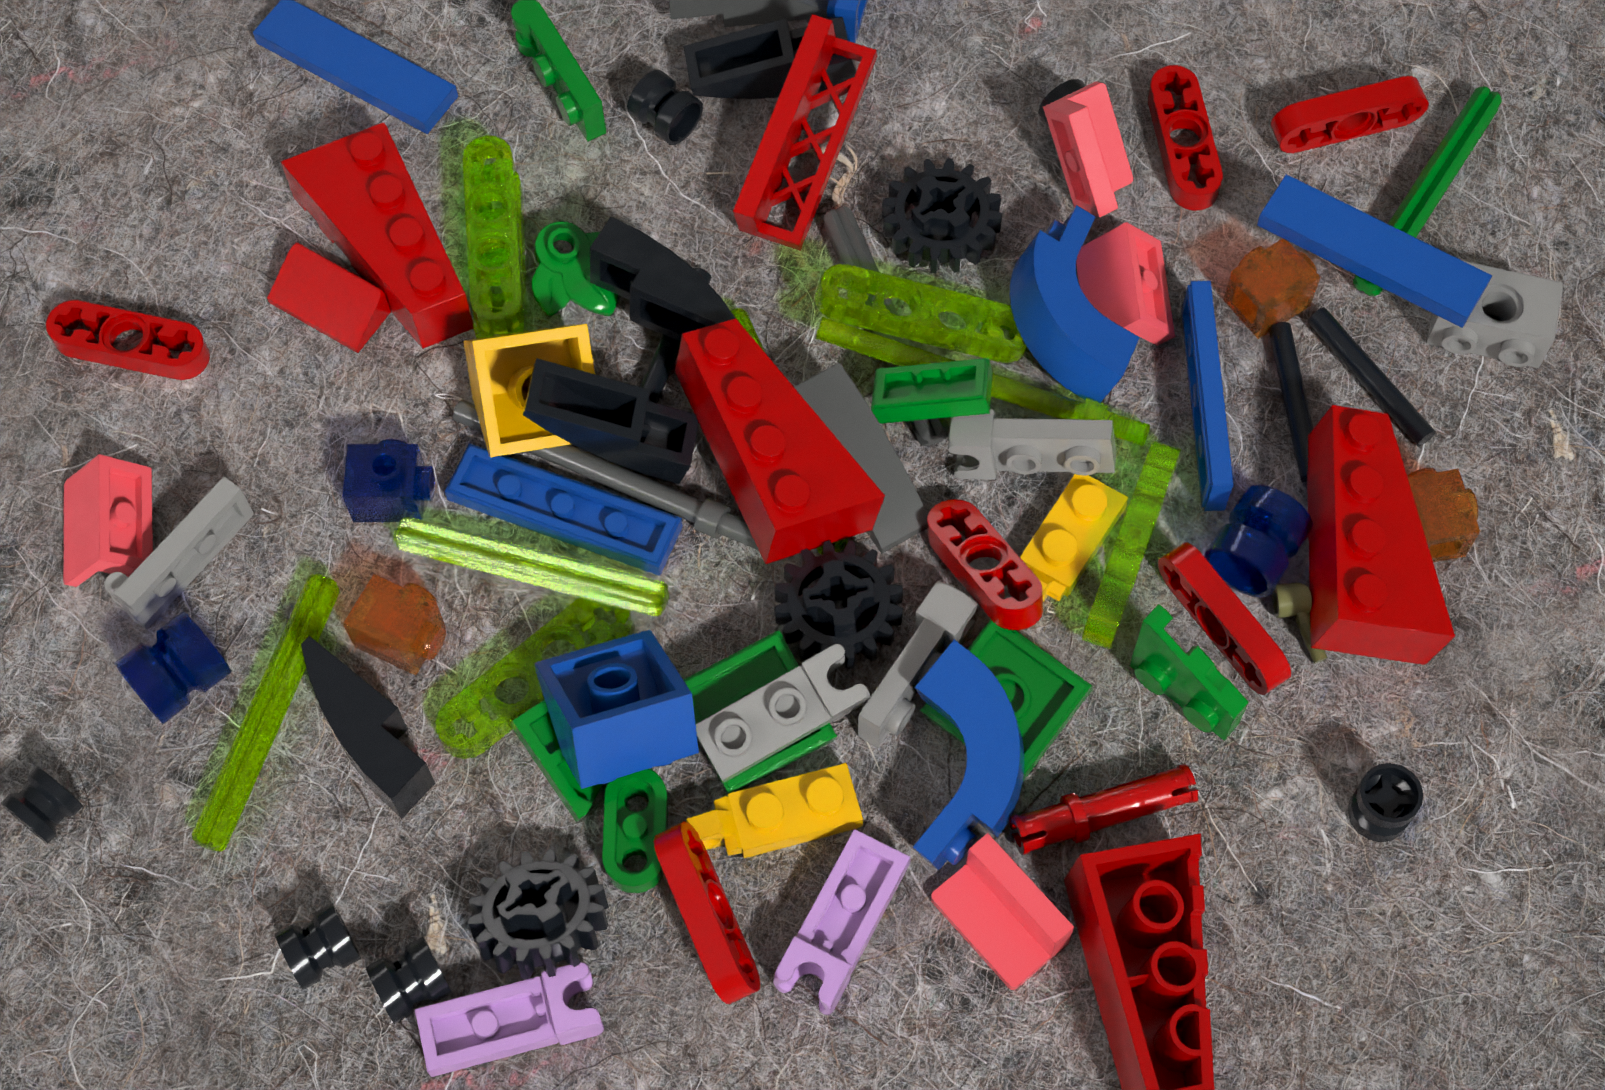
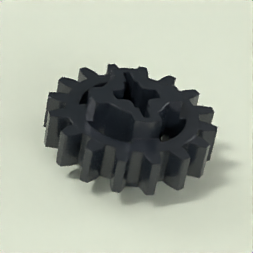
(941, 215)
(844, 578)
(538, 914)

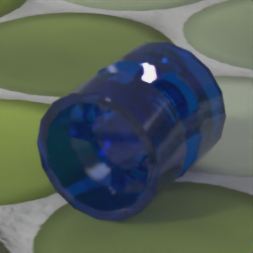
(1259, 540)
(173, 667)

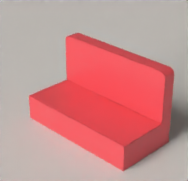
(1089, 148)
(1128, 282)
(106, 519)
(1002, 914)

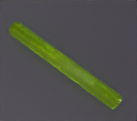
(532, 566)
(264, 715)

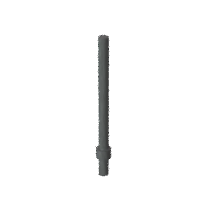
(709, 516)

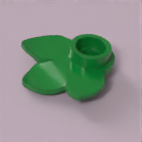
(567, 275)

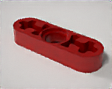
(1349, 114)
(1178, 158)
(145, 357)
(985, 586)
(1224, 618)
(707, 913)

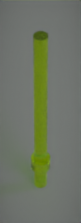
(1002, 387)

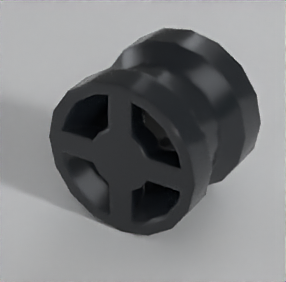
(41, 804)

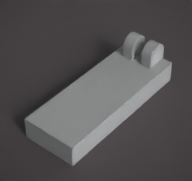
(181, 554)

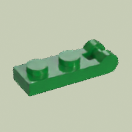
(557, 67)

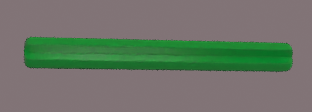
(1441, 169)

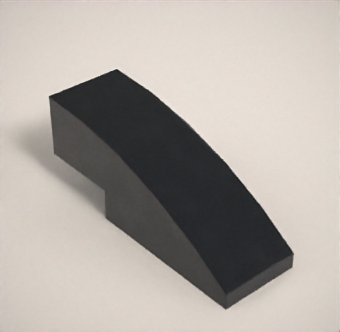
(755, 61)
(659, 284)
(612, 420)
(367, 730)

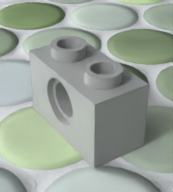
(1527, 318)

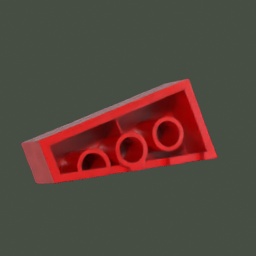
(378, 220)
(772, 447)
(1367, 545)
(1147, 960)

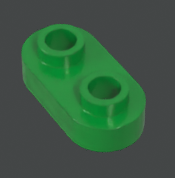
(633, 832)

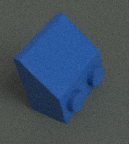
(618, 708)

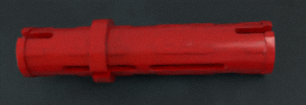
(1079, 816)

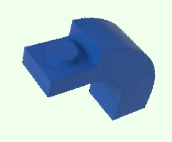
(1058, 321)
(979, 708)

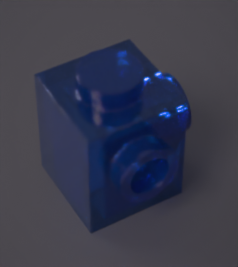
(386, 481)

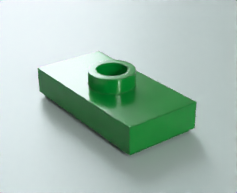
(932, 390)

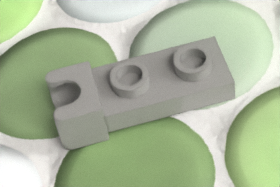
(1030, 446)
(939, 620)
(778, 714)

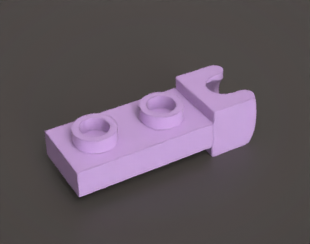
(843, 918)
(506, 1021)

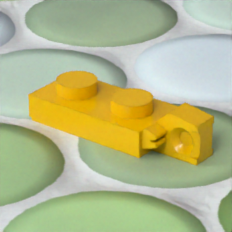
(1072, 534)
(782, 813)

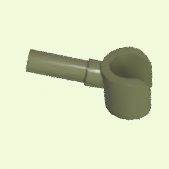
(1296, 602)

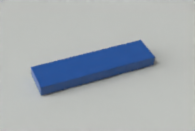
(356, 65)
(1374, 250)
(1206, 397)
(564, 509)

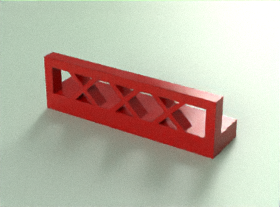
(786, 125)

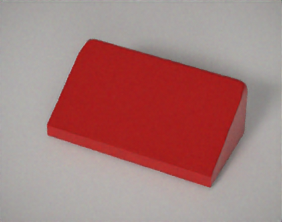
(328, 298)

